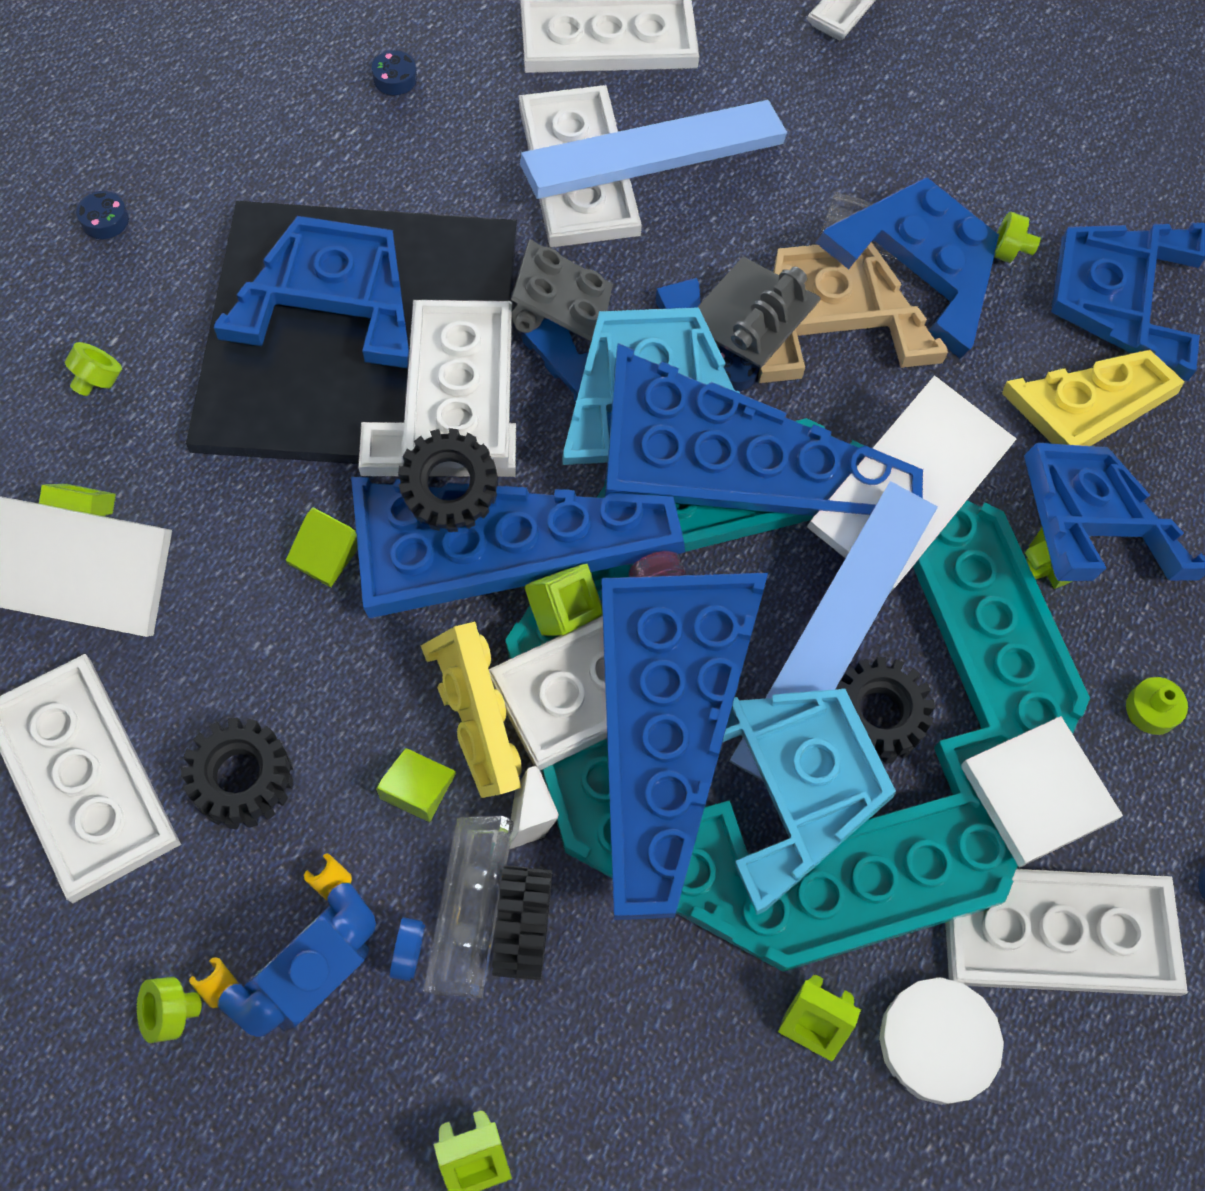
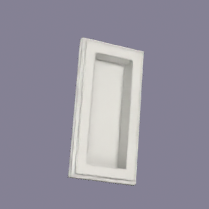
(838, 16)

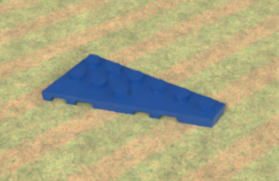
(725, 447)
(518, 542)
(669, 694)

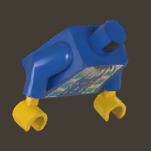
(305, 969)

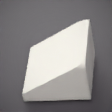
(532, 809)

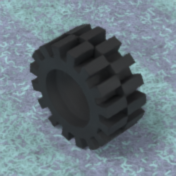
(440, 449)
(904, 691)
(214, 750)
(522, 923)

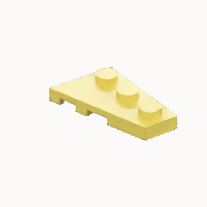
(1094, 401)

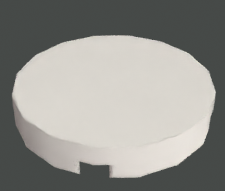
(941, 1041)

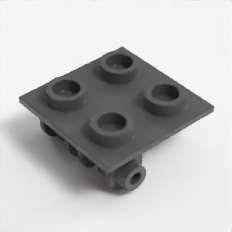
(558, 291)
(757, 309)

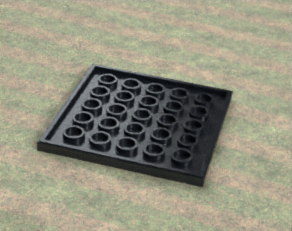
(309, 378)

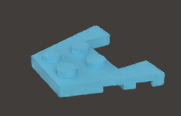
(657, 335)
(818, 776)

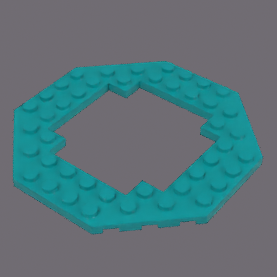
(897, 867)

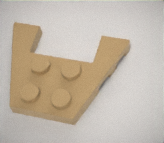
(851, 300)

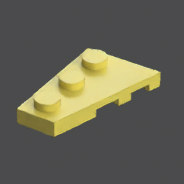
(470, 692)

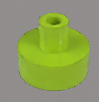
(1014, 238)
(91, 368)
(1156, 705)
(164, 1009)

